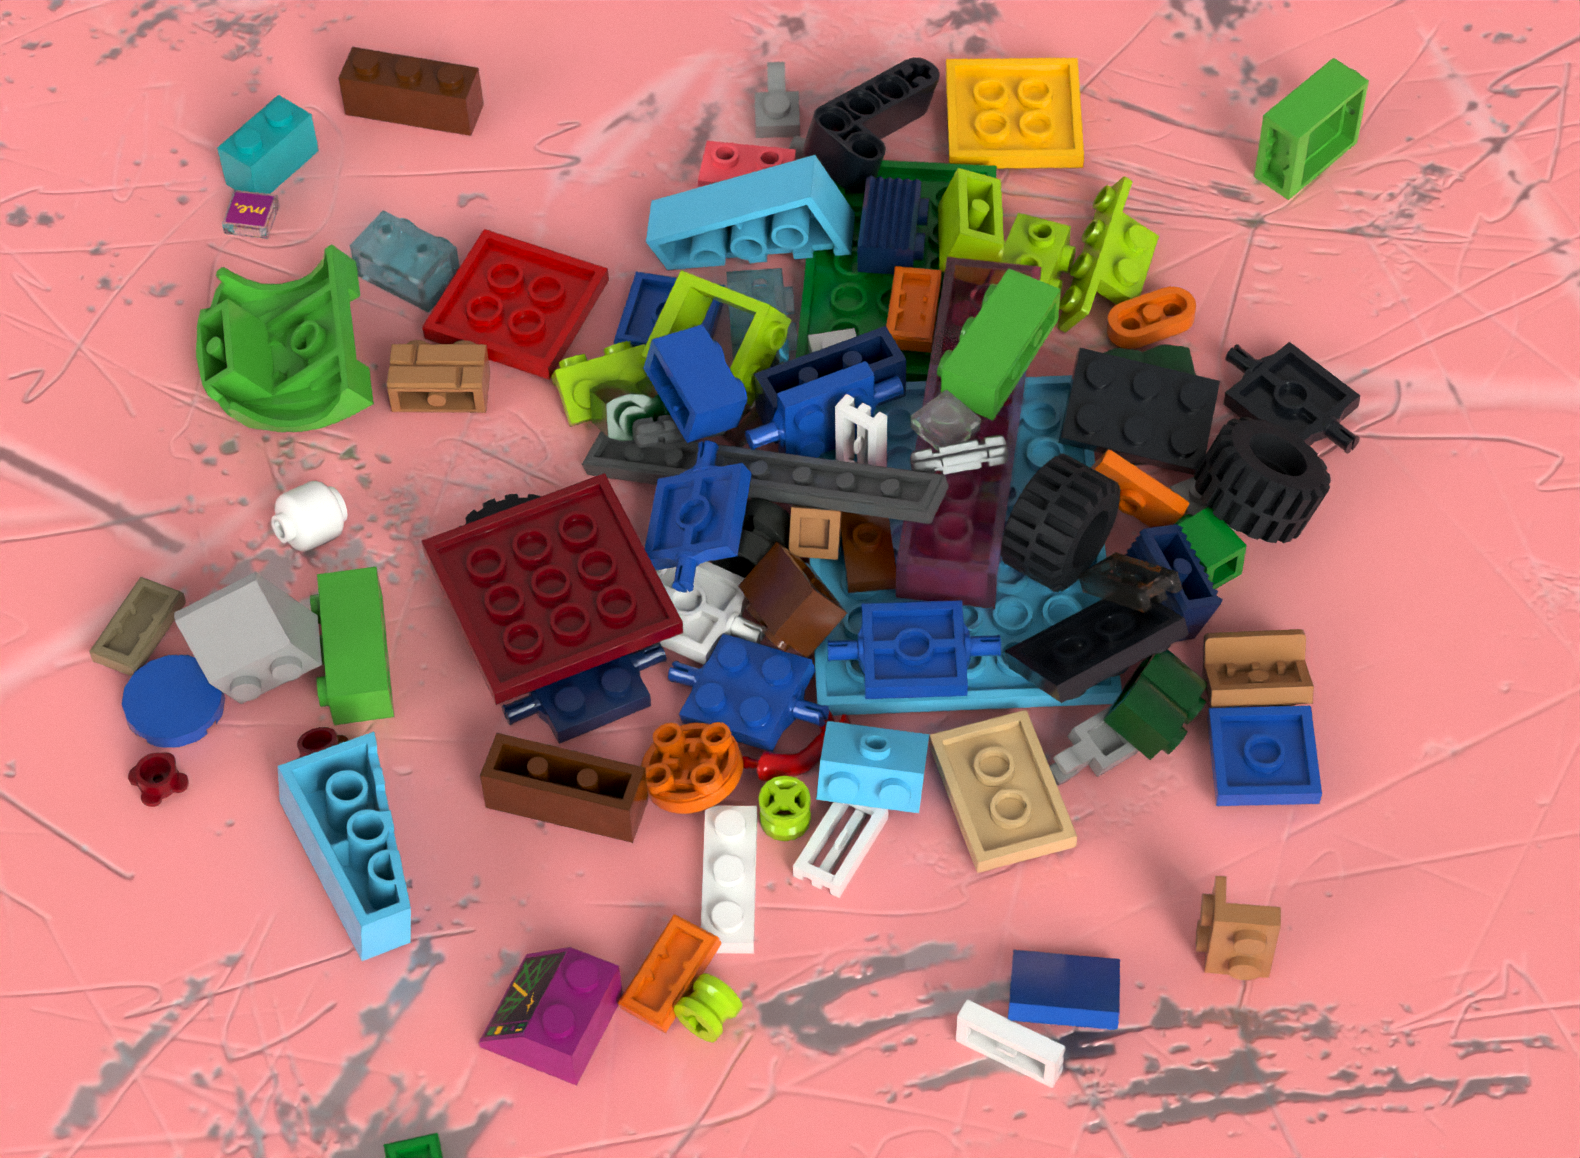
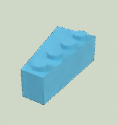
(751, 217)
(348, 834)

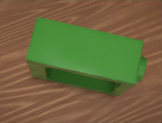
(1310, 128)

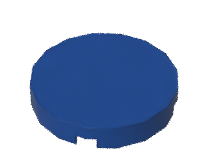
(171, 702)

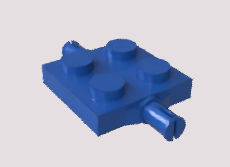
(807, 412)
(697, 516)
(914, 649)
(750, 691)

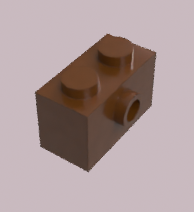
(791, 601)

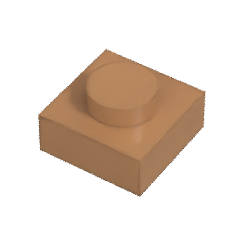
(815, 532)

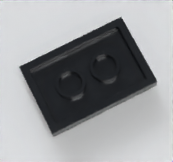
(1139, 411)
(1094, 646)

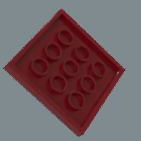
(551, 588)

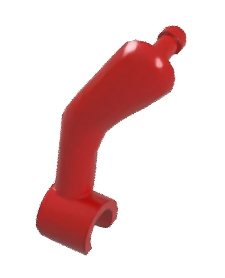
(775, 765)

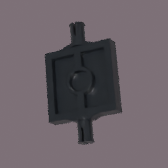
(1293, 394)

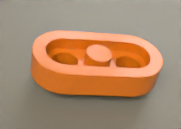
(1145, 317)

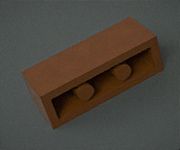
(411, 91)
(564, 787)

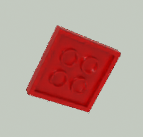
(517, 302)

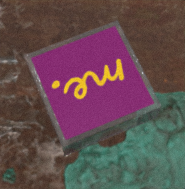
(250, 214)

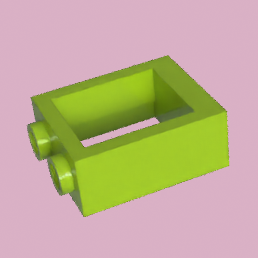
(689, 305)

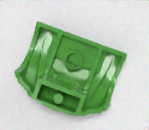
(286, 349)

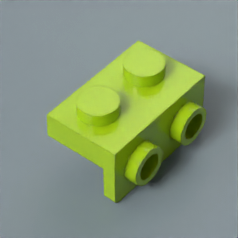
(580, 375)

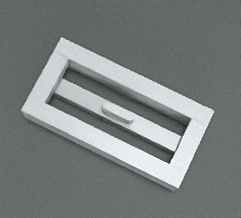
(871, 434)
(822, 876)
(1010, 1043)

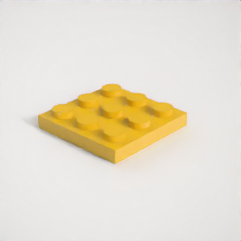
(1014, 112)

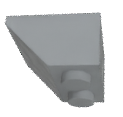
(250, 637)

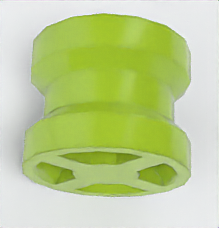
(784, 794)
(708, 1007)

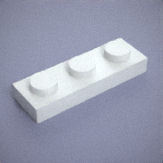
(730, 876)

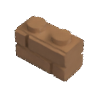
(438, 377)

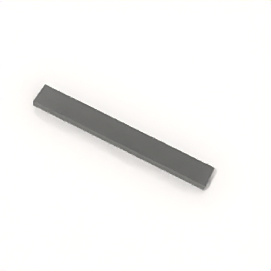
(783, 477)

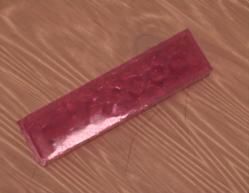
(962, 546)

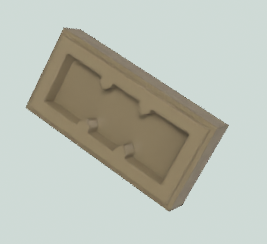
(137, 626)

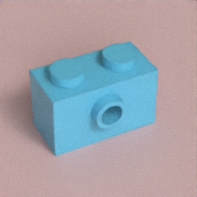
(872, 767)

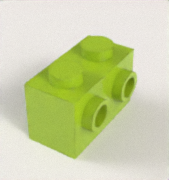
(971, 219)
(1040, 244)

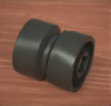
(762, 528)

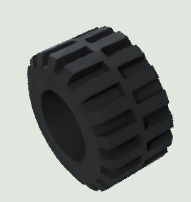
(1262, 480)
(1060, 522)

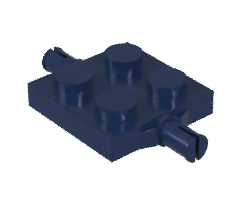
(591, 696)

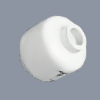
(309, 516)

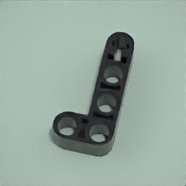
(850, 127)

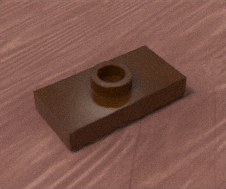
(867, 553)

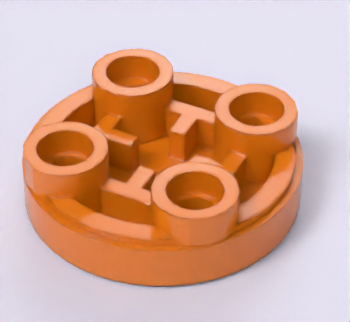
(691, 766)

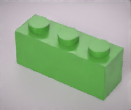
(1000, 342)
(353, 646)

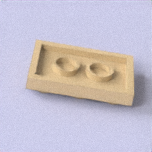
(1002, 791)

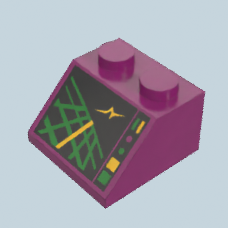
(555, 1012)

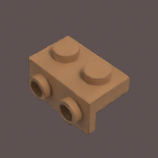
(1256, 668)
(1235, 936)

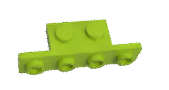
(1112, 259)

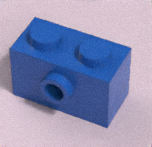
(695, 383)

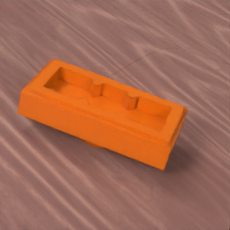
(914, 307)
(1141, 493)
(669, 972)

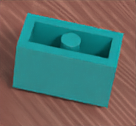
(268, 147)

